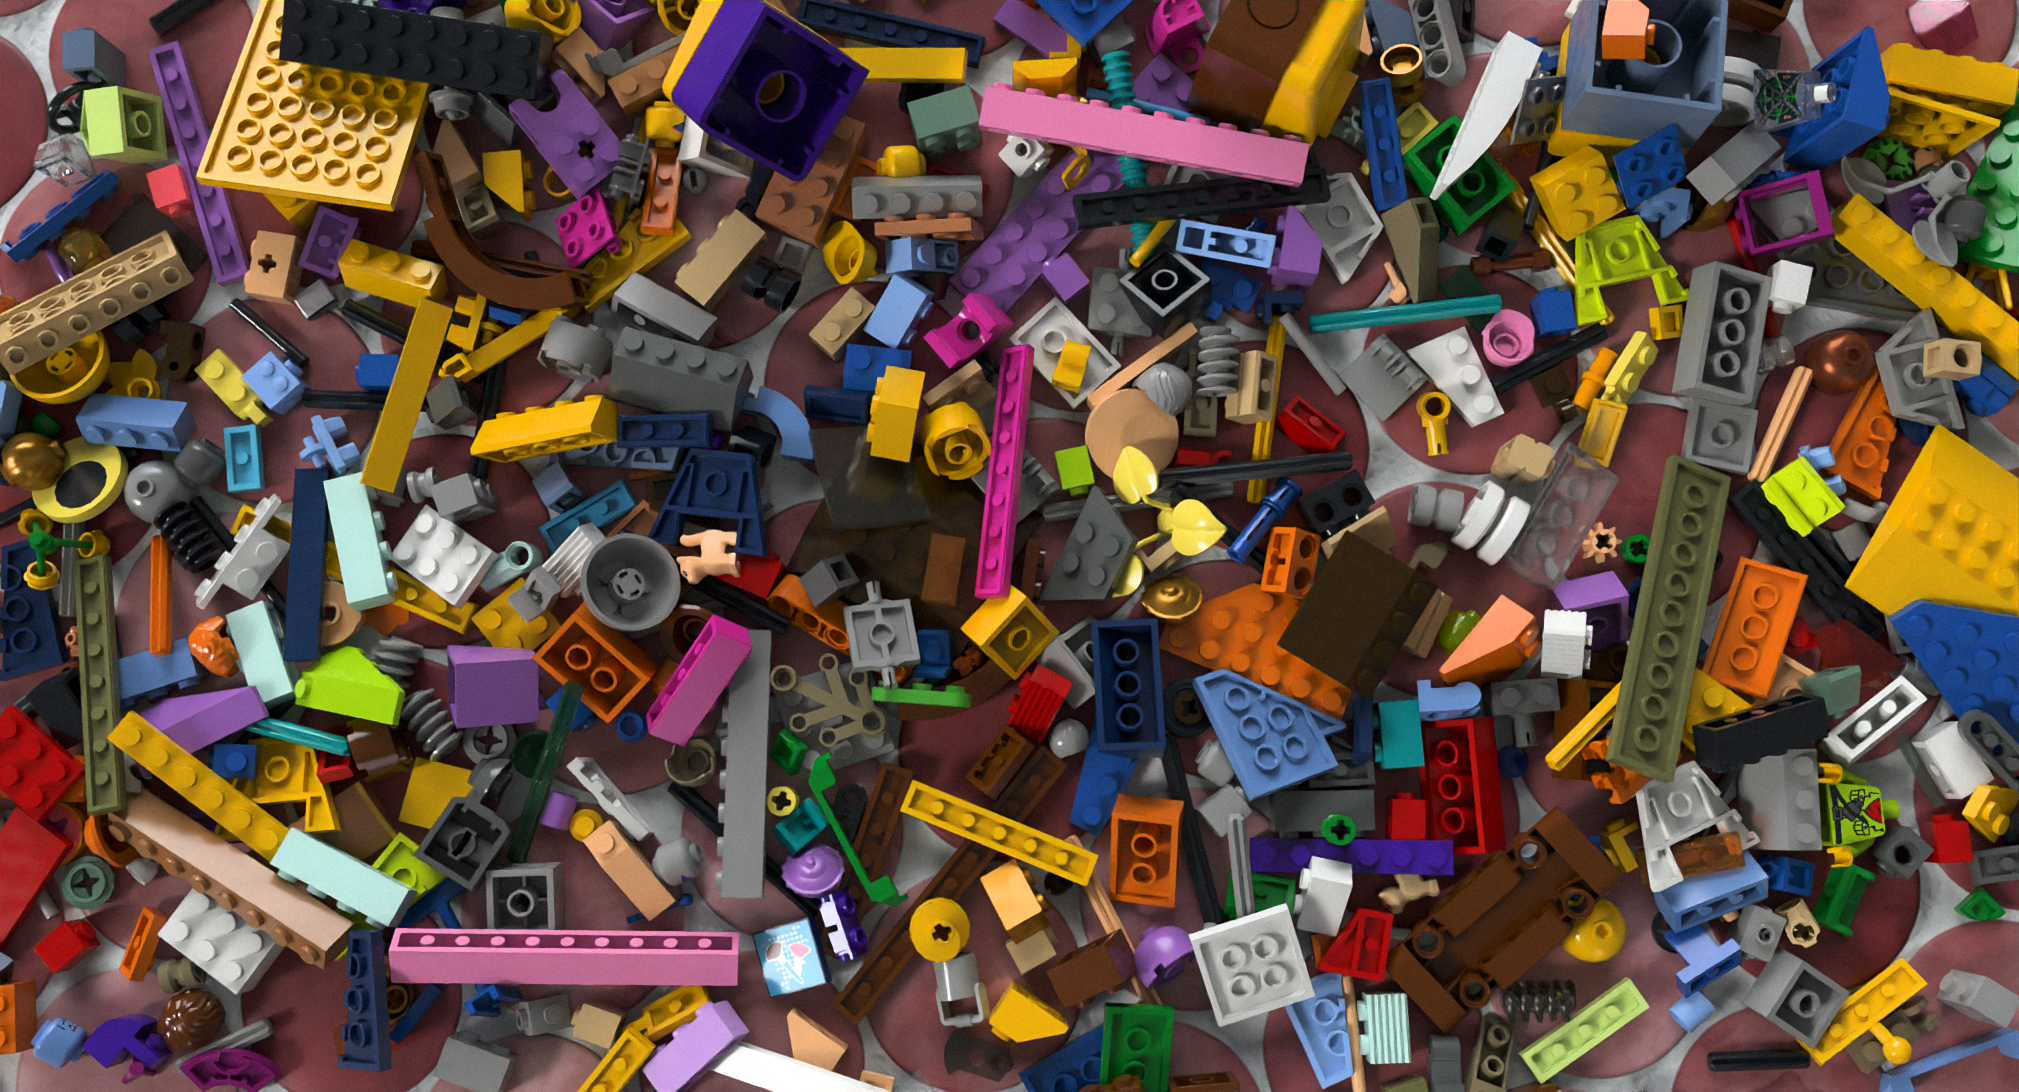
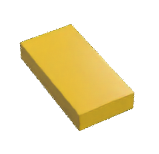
(1602, 430)

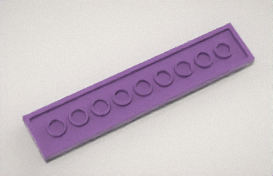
(1046, 218)

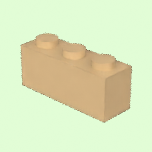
(721, 260)

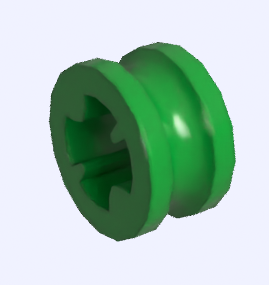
(1625, 550)

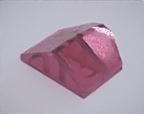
(1943, 24)

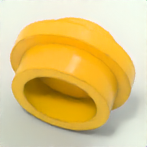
(585, 823)

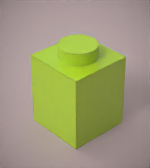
(1074, 470)

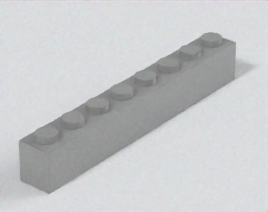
(746, 774)

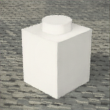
(1788, 286)

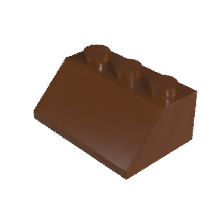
(1576, 701)

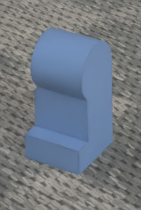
(1448, 702)

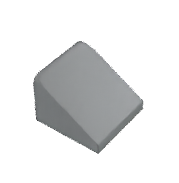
(1852, 540)

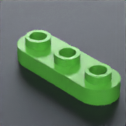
(922, 694)

